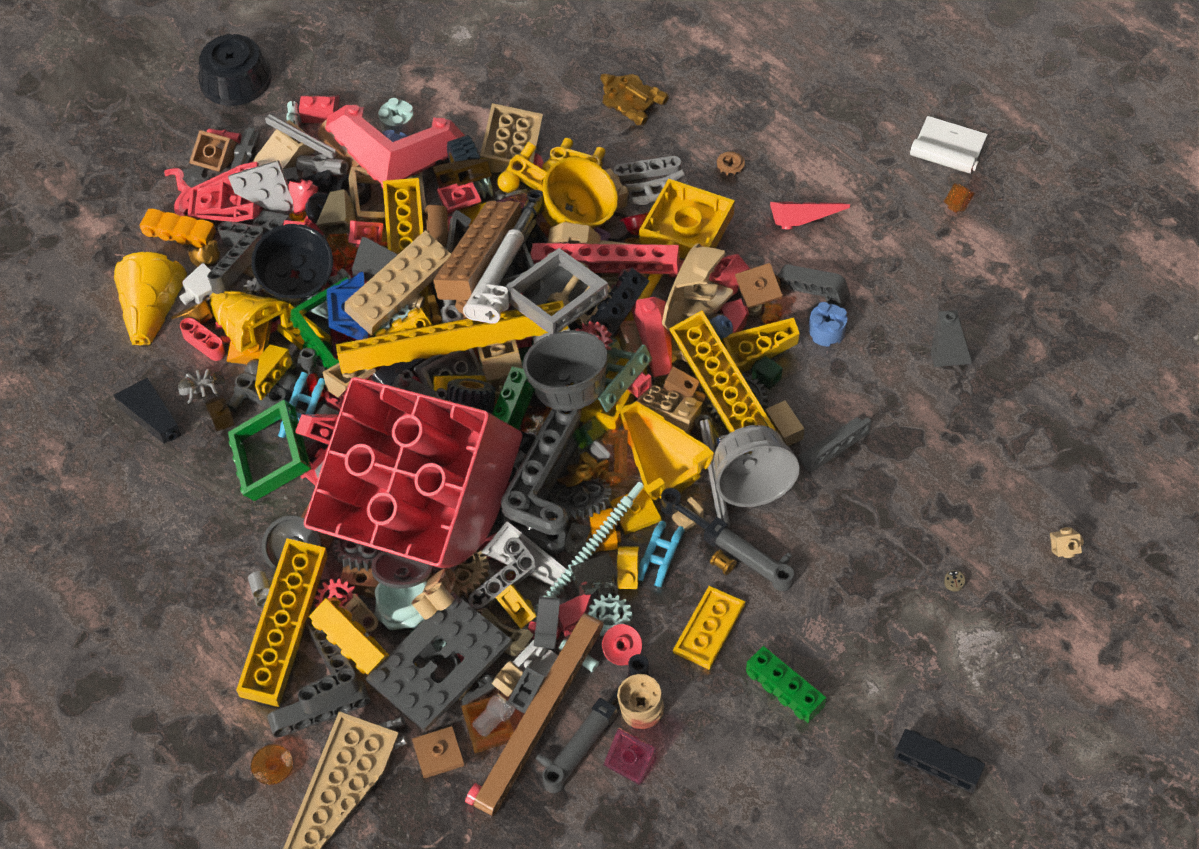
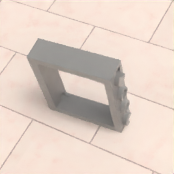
(557, 322)

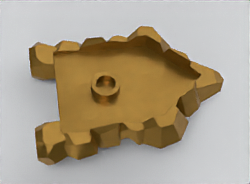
(630, 96)

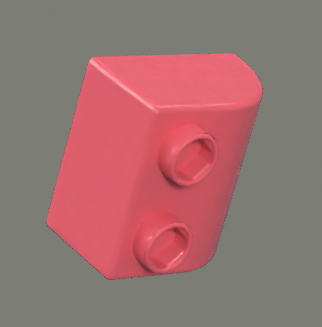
(412, 474)

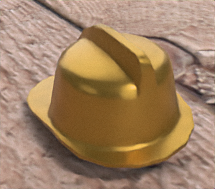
(199, 312)

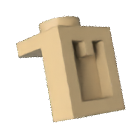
(682, 520)
(507, 678)

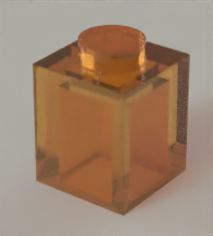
(958, 198)

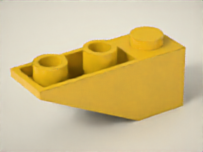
(271, 367)

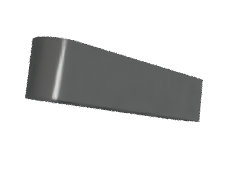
(293, 718)

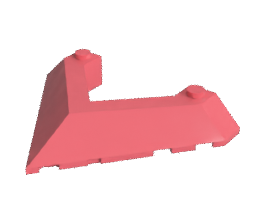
(385, 158)

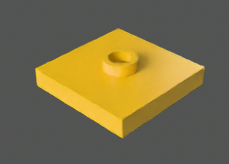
(640, 515)

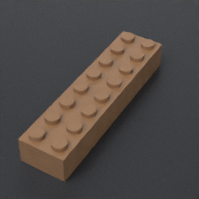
(475, 250)

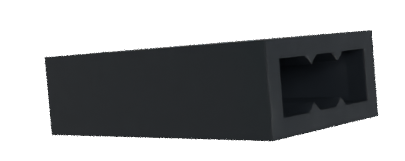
(148, 410)

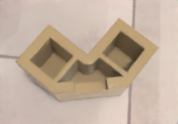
(573, 234)

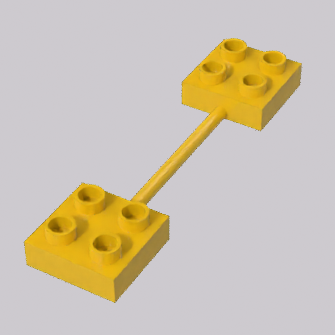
(681, 218)

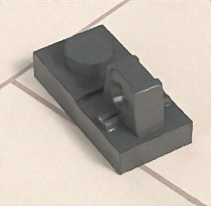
(485, 690)

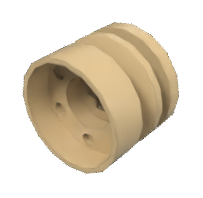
(641, 691)

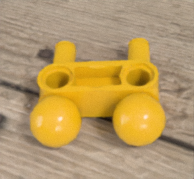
(565, 151)
(530, 174)

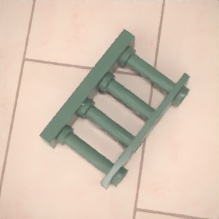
(626, 374)

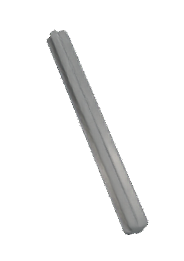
(708, 440)

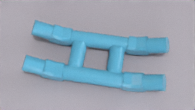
(297, 395)
(663, 562)

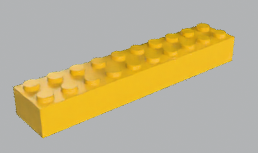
(404, 218)

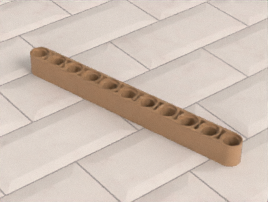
(538, 715)

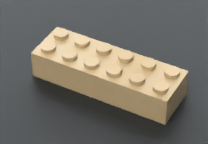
(397, 283)

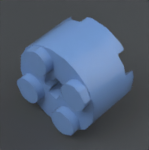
(827, 324)

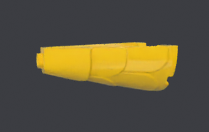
(146, 292)
(242, 312)
(663, 451)

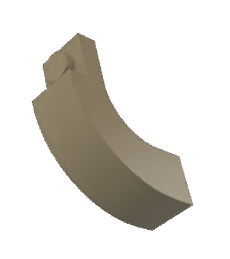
(519, 638)

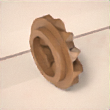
(725, 159)

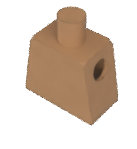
(683, 385)

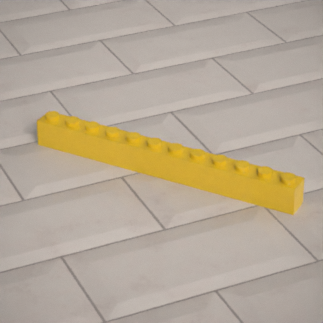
(438, 340)

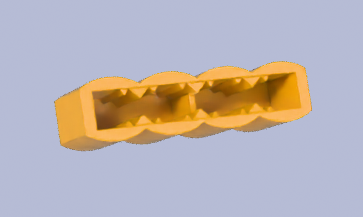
(177, 228)

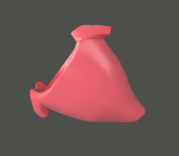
(300, 193)

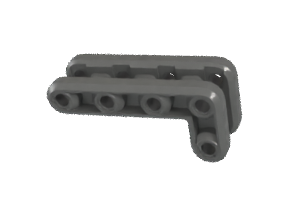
(527, 494)

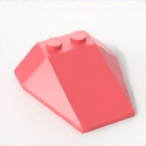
(217, 200)

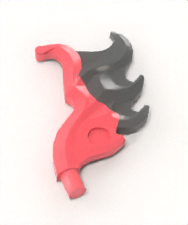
(185, 180)

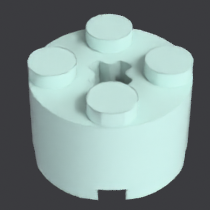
(397, 116)

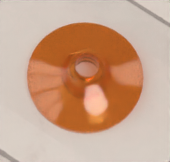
(270, 756)

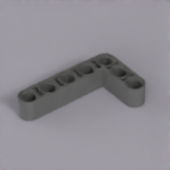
(237, 260)
(333, 687)

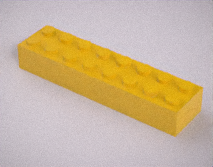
(718, 374)
(282, 622)

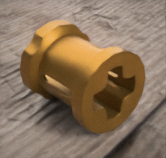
(723, 562)

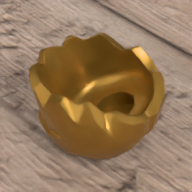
(208, 255)

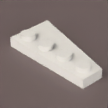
(547, 568)

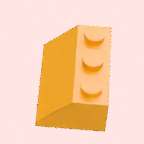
(262, 336)

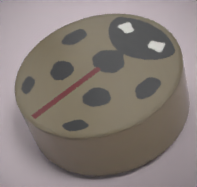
(954, 580)

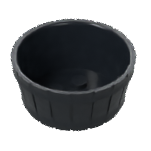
(234, 79)
(289, 249)

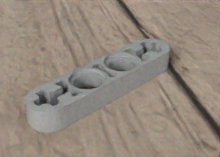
(647, 170)

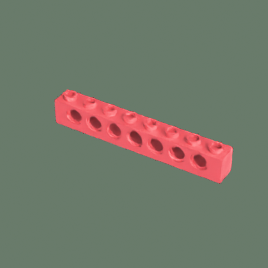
(616, 257)

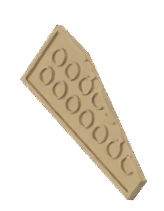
(345, 773)

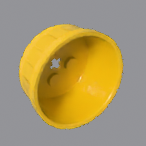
(582, 186)

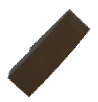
(462, 172)

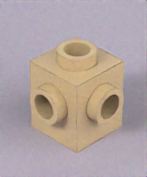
(1066, 542)

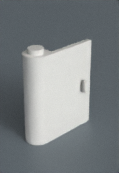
(949, 145)

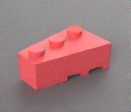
(317, 426)

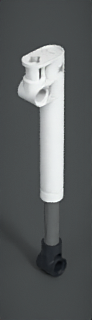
(488, 296)

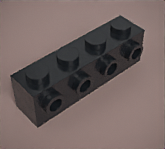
(620, 300)
(939, 760)

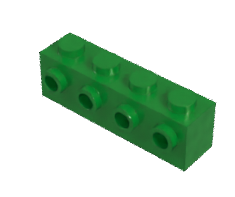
(514, 398)
(785, 684)

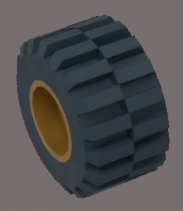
(462, 149)
(472, 393)

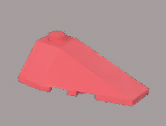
(796, 214)

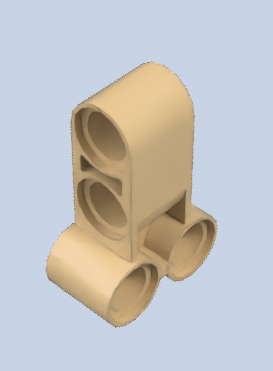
(436, 593)

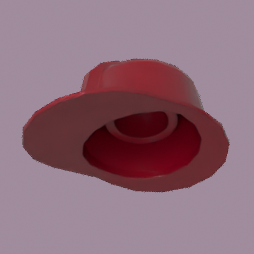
(634, 222)

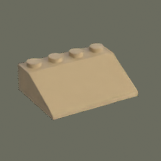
(508, 134)

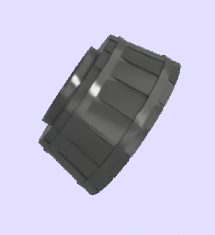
(565, 360)

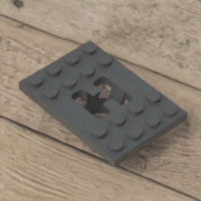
(416, 689)

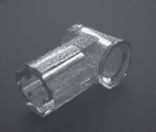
(497, 710)

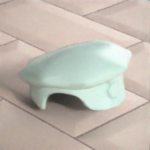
(395, 607)

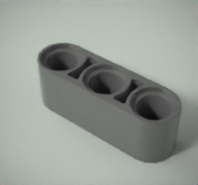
(546, 622)

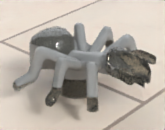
(196, 387)

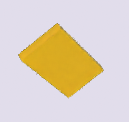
(709, 627)

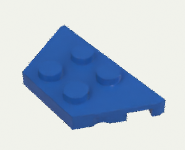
(337, 317)

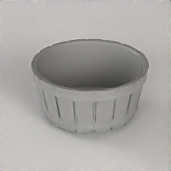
(755, 476)

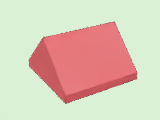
(458, 197)

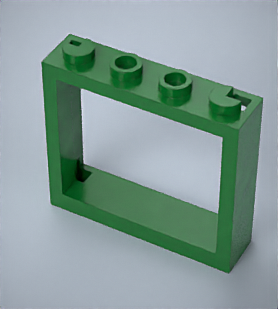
(307, 332)
(282, 475)

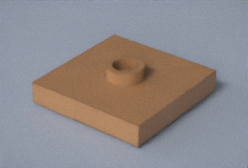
(758, 285)
(438, 752)

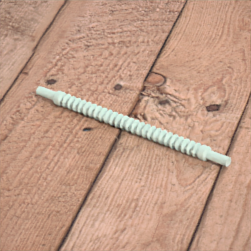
(626, 502)

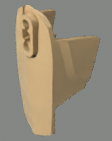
(693, 289)

